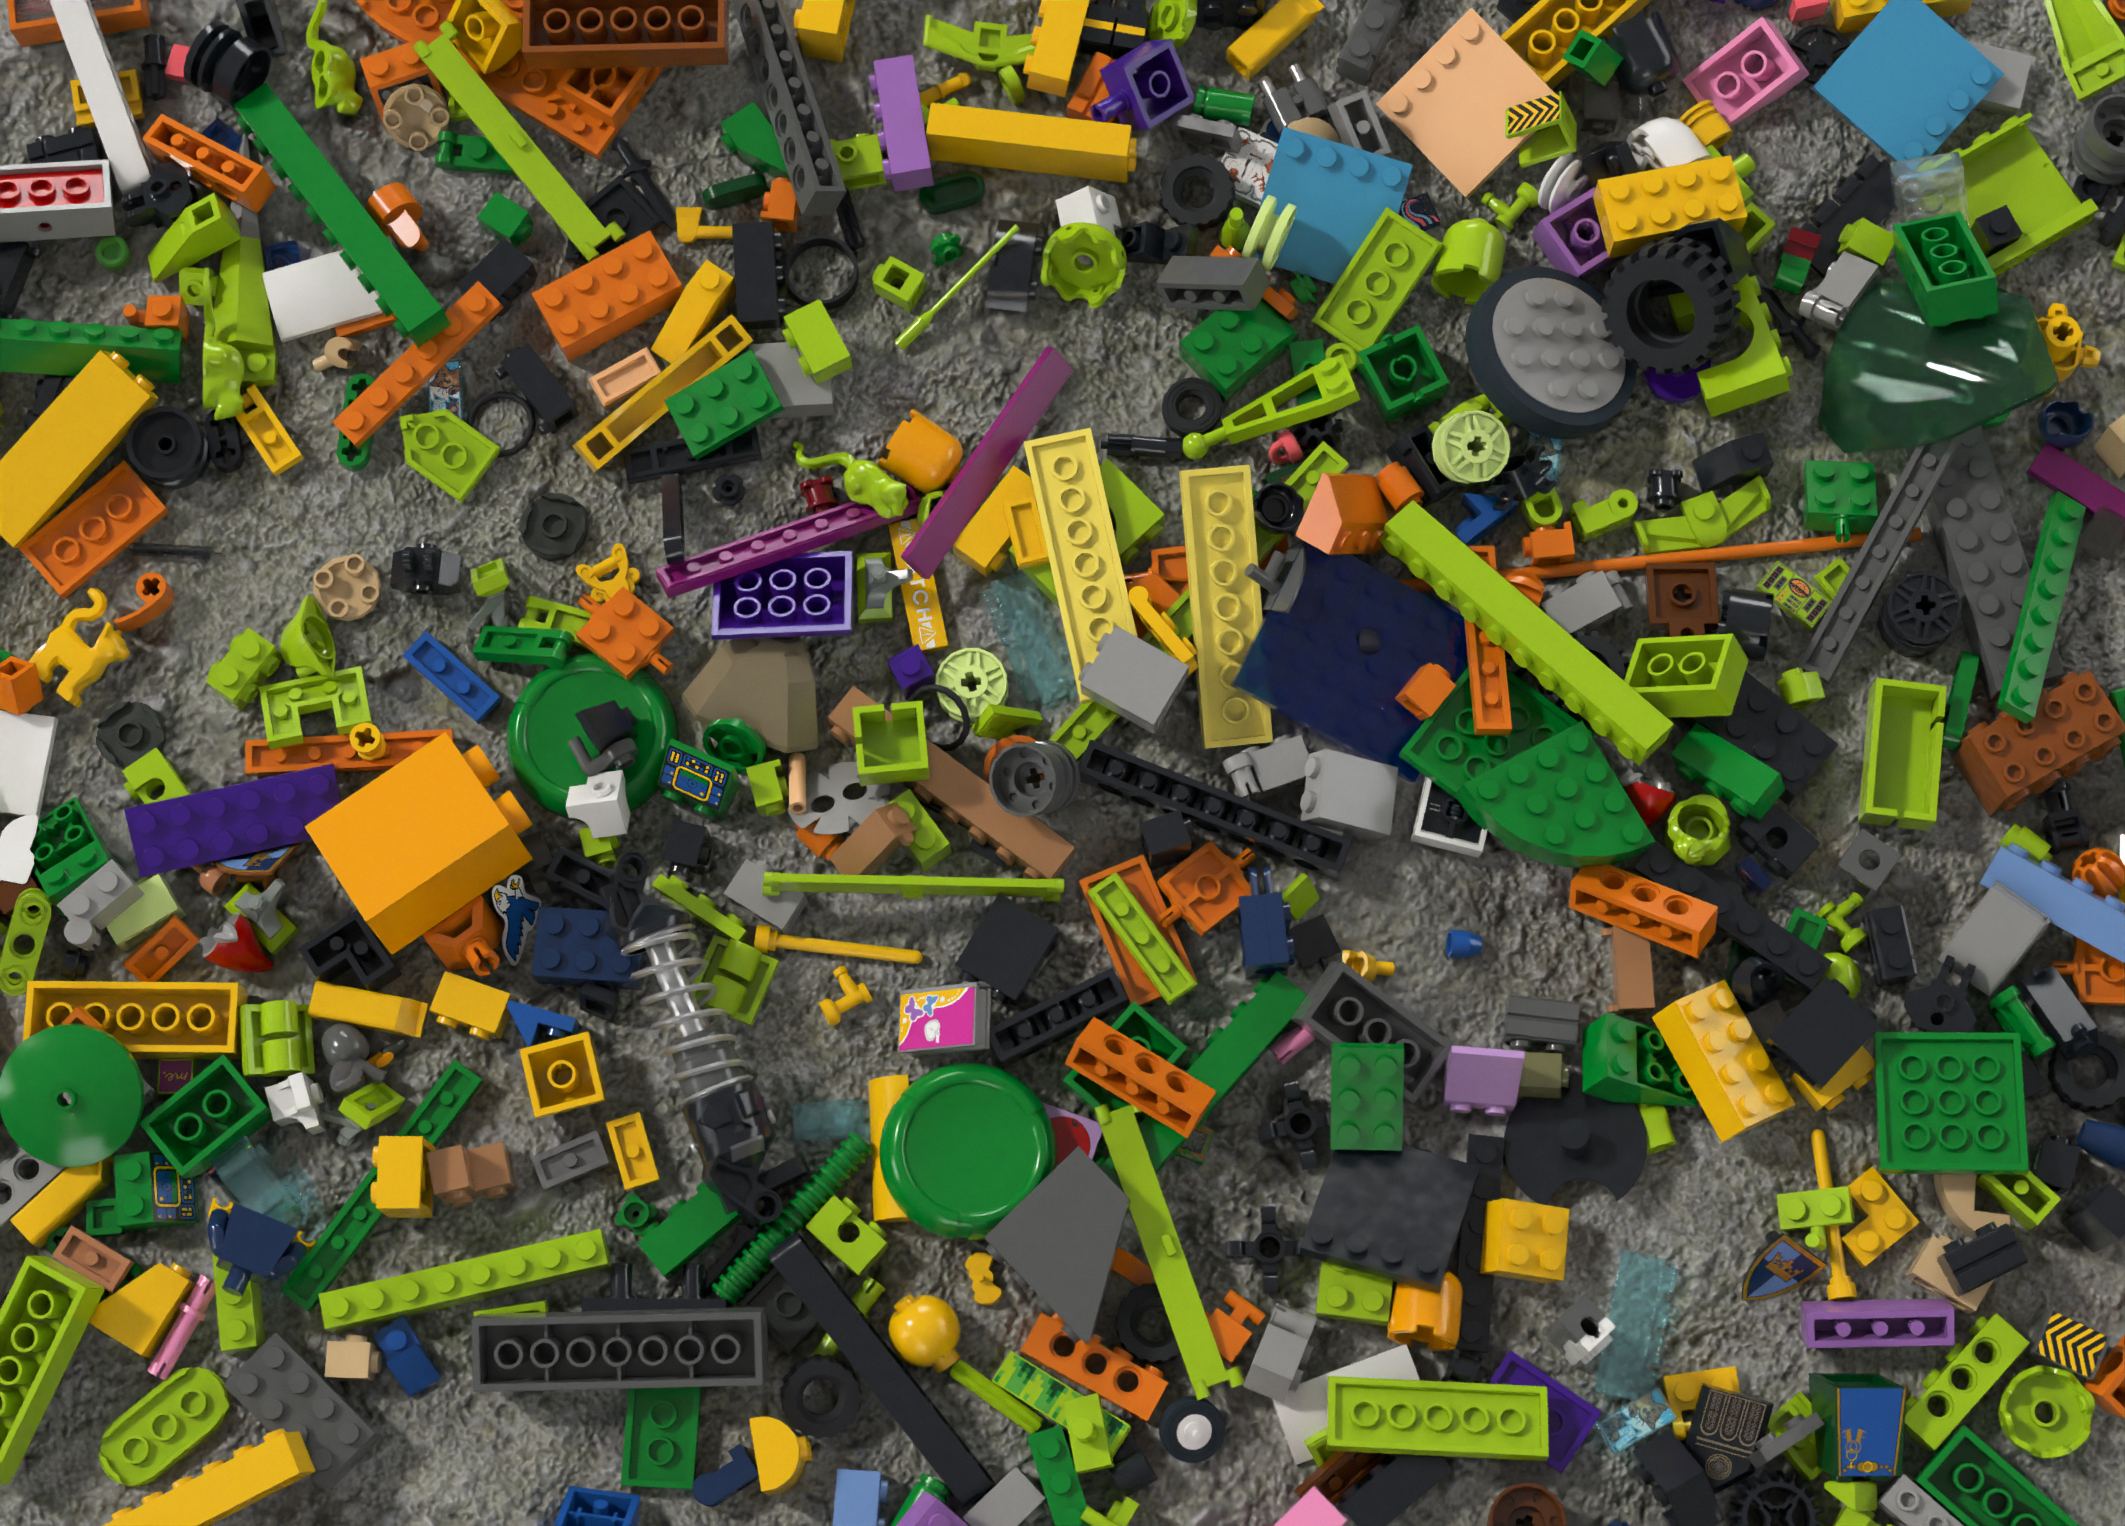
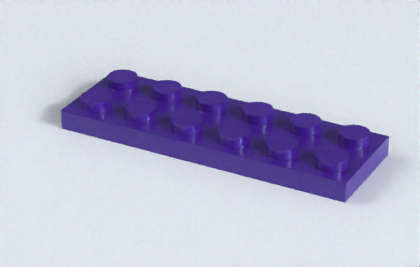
(230, 819)

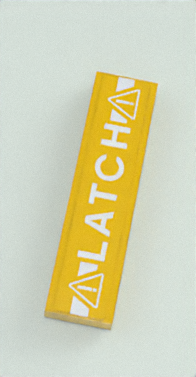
(919, 594)

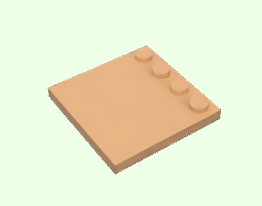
(1458, 101)

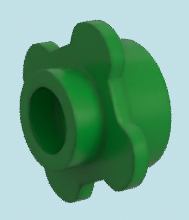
(946, 248)
(1303, 288)
(632, 1205)

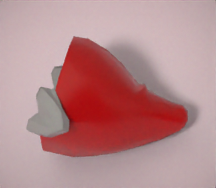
(1649, 797)
(235, 946)

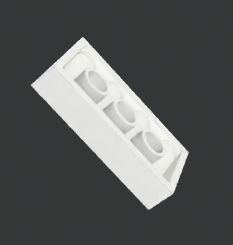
(317, 296)
(1306, 1409)

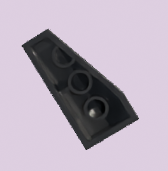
(1721, 239)

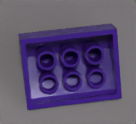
(787, 598)

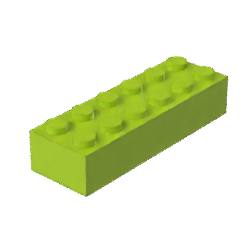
(38, 1337)

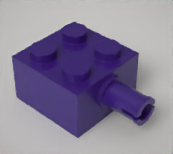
(1144, 86)

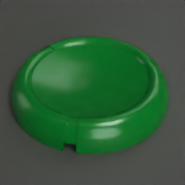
(547, 720)
(965, 1149)

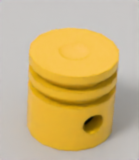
(1707, 124)

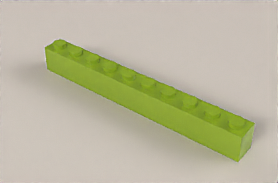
(1526, 633)

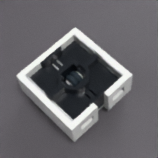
(1445, 823)

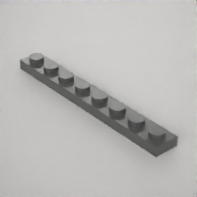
(1877, 558)

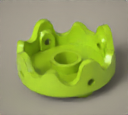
(1078, 280)
(2070, 1405)

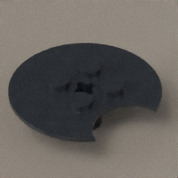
(1574, 1140)

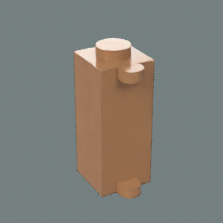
(874, 841)
(1630, 972)

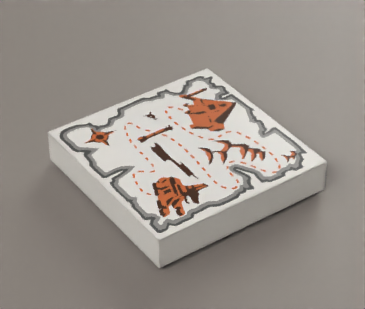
(1250, 167)

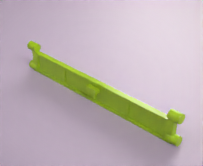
(514, 144)
(912, 885)
(1164, 1251)

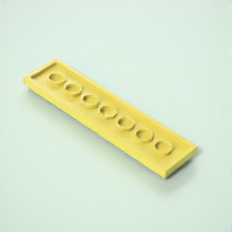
(1079, 543)
(1223, 600)

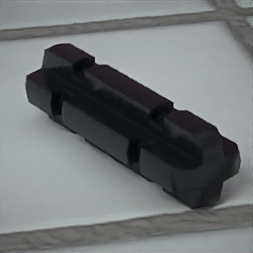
(849, 223)

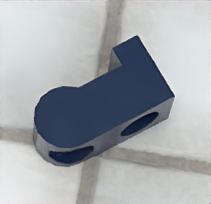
(719, 1486)

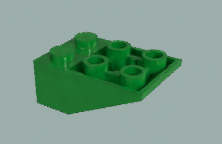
(67, 850)
(1631, 1064)

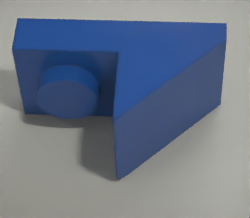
(1484, 516)
(533, 1020)
(407, 1356)

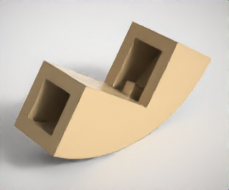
(1957, 1199)

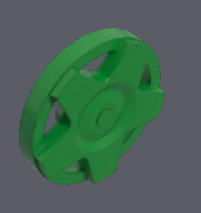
(734, 742)

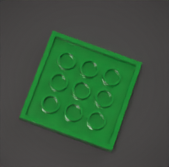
(1452, 753)
(1950, 1103)

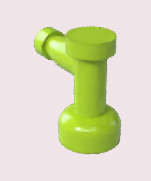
(1507, 215)
(1835, 915)

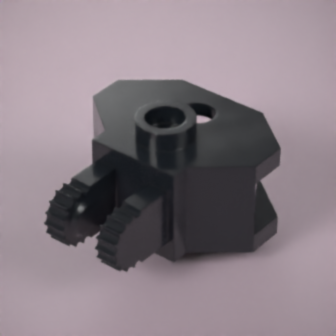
(161, 197)
(426, 570)
(1943, 1000)

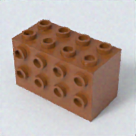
(2019, 759)

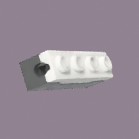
(1580, 1331)

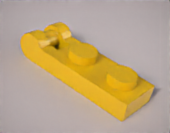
(268, 433)
(1162, 628)

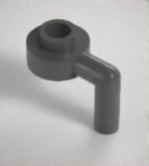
(618, 755)

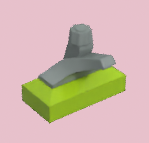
(490, 582)
(875, 586)
(260, 910)
(363, 1110)

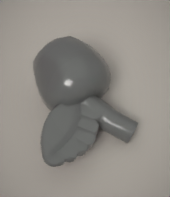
(347, 1052)

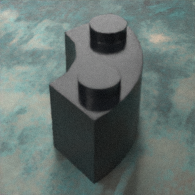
(1013, 267)

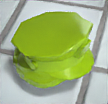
(1698, 830)

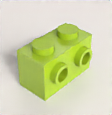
(244, 668)

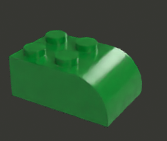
(1236, 346)
(1142, 1029)
(206, 1117)

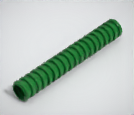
(793, 1217)

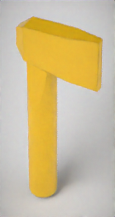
(690, 230)

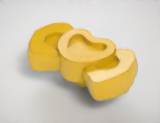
(983, 1279)

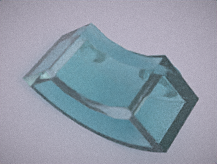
(256, 1183)

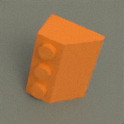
(1345, 515)

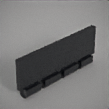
(1867, 199)

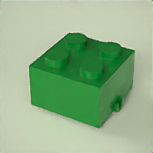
(1402, 373)

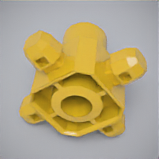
(2065, 341)

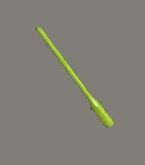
(923, 321)

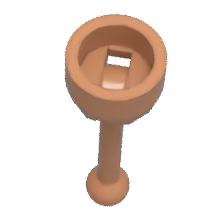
(212, 878)

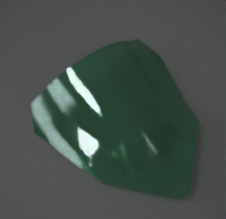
(1917, 384)

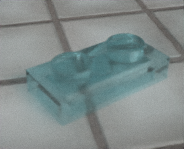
(828, 1119)

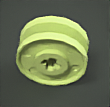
(1269, 232)
(1490, 445)
(969, 666)

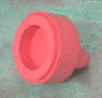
(1290, 447)

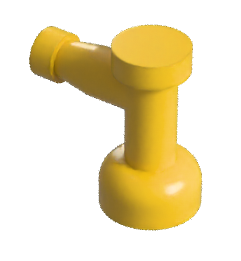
(854, 996)

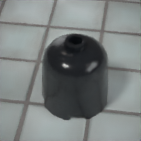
(1647, 55)

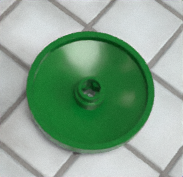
(103, 1091)

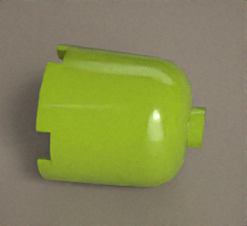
(1469, 260)

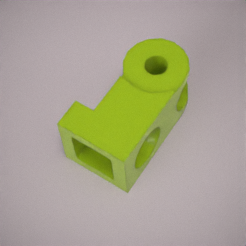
(1603, 516)

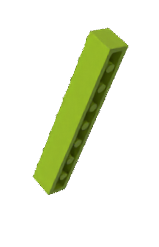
(465, 1281)

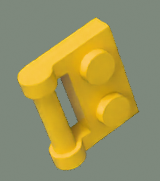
(1684, 1388)

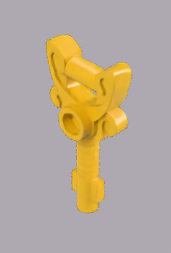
(605, 590)

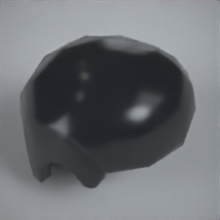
(1278, 508)

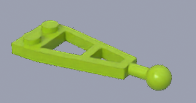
(1334, 385)

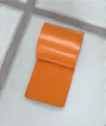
(154, 605)

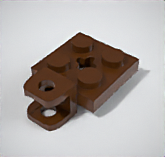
(1678, 617)

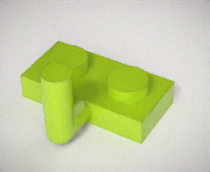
(1815, 1211)
(1118, 1514)

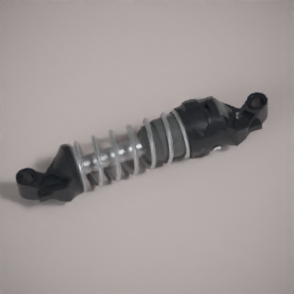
(720, 1101)

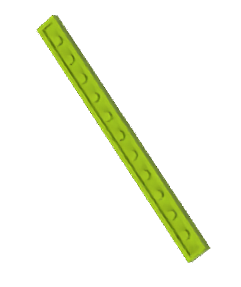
(1093, 719)

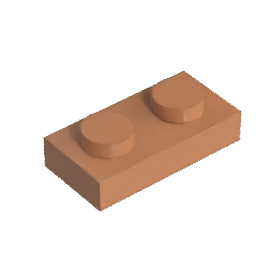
(92, 1259)

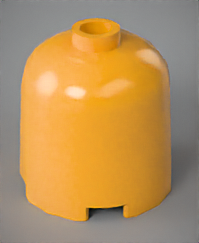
(923, 454)
(1427, 1315)

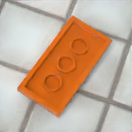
(93, 529)
(1140, 882)

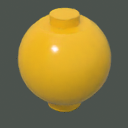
(925, 1332)

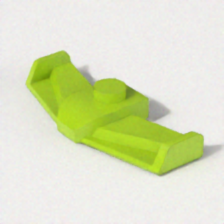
(985, 48)
(1704, 520)

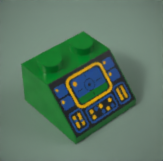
(697, 780)
(152, 1193)

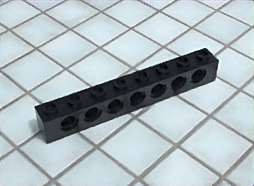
(1214, 810)

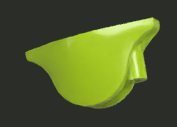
(308, 641)

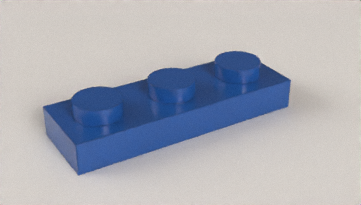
(452, 677)

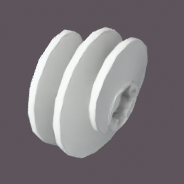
(1562, 183)

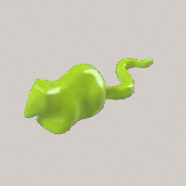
(331, 70)
(221, 366)
(863, 481)

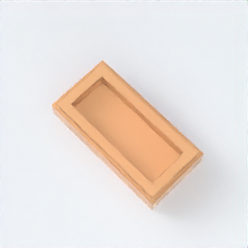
(624, 378)

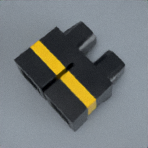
(1101, 23)

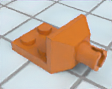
(468, 938)

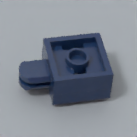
(1263, 929)

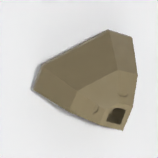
(765, 686)

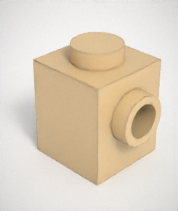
(352, 1359)

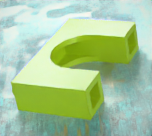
(1755, 373)
(1134, 519)

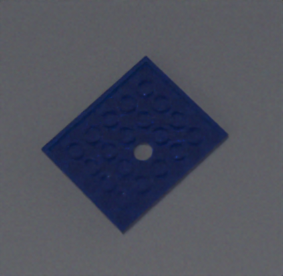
(1313, 665)

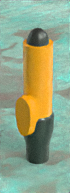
(388, 1054)

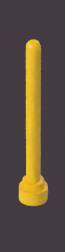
(769, 940)
(1840, 1284)

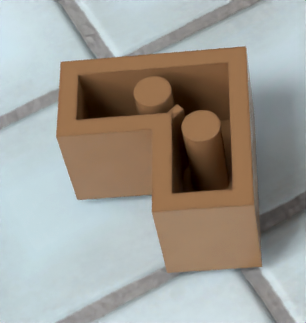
(470, 1173)

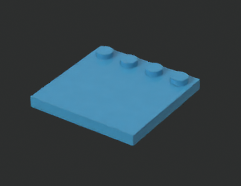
(1907, 80)
(1336, 198)

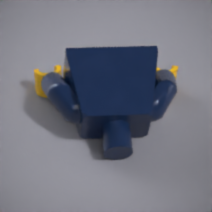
(252, 1246)

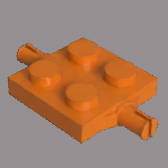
(625, 633)
(1205, 887)
(2096, 975)

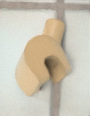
(336, 354)

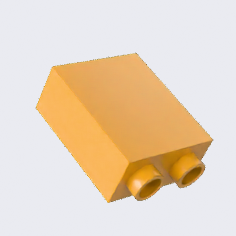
(422, 840)

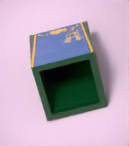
(1861, 1425)

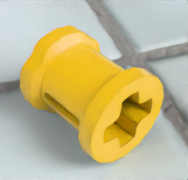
(367, 731)

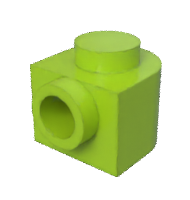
(192, 285)
(1542, 509)
(1800, 688)
(599, 849)

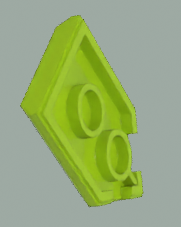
(447, 451)

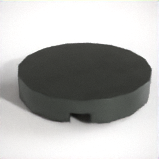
(554, 526)
(129, 733)

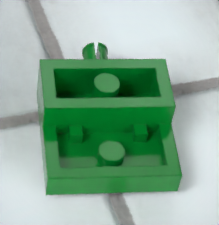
(1839, 497)

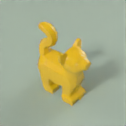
(72, 652)

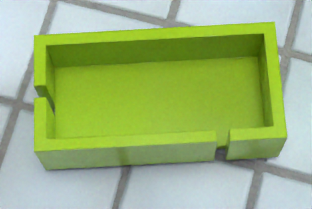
(1902, 754)

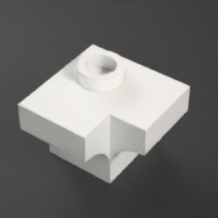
(1091, 207)
(601, 804)
(297, 1102)

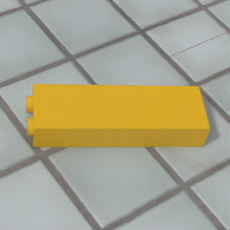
(1031, 142)
(69, 443)

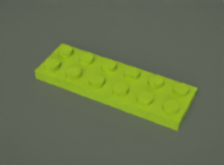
(1437, 1418)

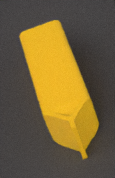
(1271, 35)
(367, 1009)
(62, 1200)

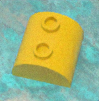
(487, 32)
(563, 1075)
(778, 1454)

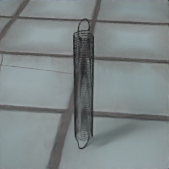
(150, 551)

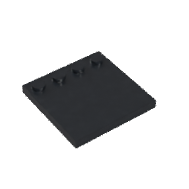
(1391, 1214)

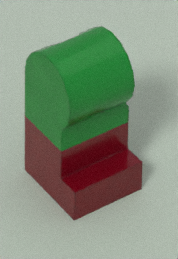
(1796, 260)

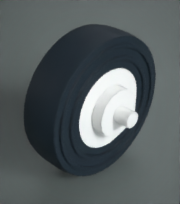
(1191, 1429)

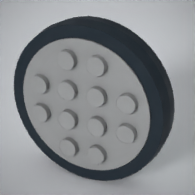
(1547, 355)

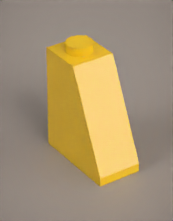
(145, 1308)

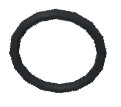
(507, 395)
(964, 712)

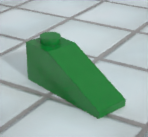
(754, 141)

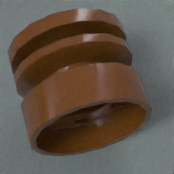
(1529, 1503)

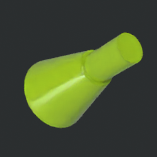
(1234, 230)

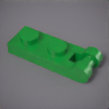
(476, 155)
(523, 645)

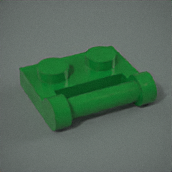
(2015, 1018)

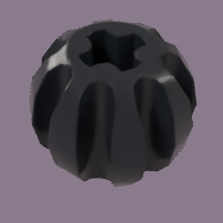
(1314, 436)

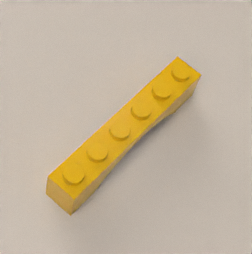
(648, 403)

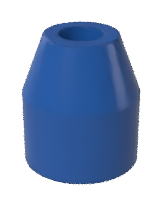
(1462, 944)

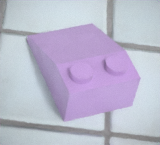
(1481, 1079)

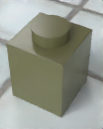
(1543, 1075)

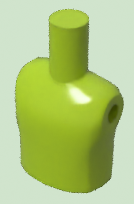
(1657, 1127)

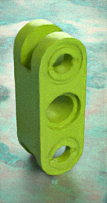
(24, 923)

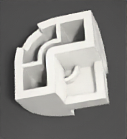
(1665, 144)

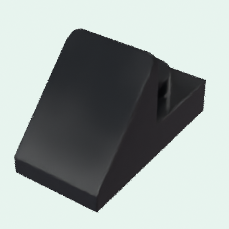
(1609, 161)

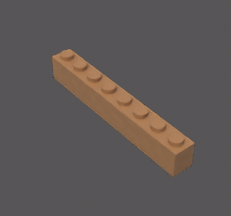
(970, 801)

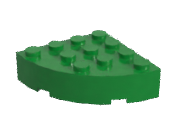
(1558, 804)

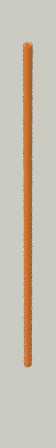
(1690, 556)

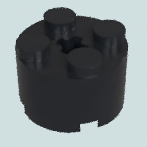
(1749, 619)

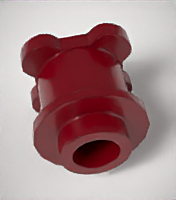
(818, 494)

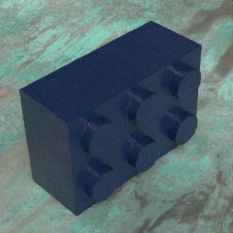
(575, 949)

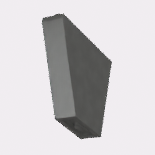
(1065, 1241)

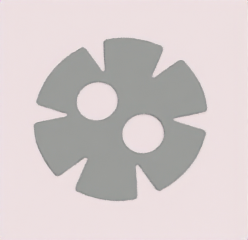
(836, 819)

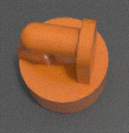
(396, 215)

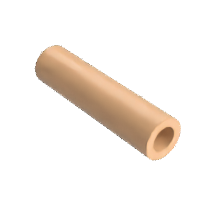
(797, 783)

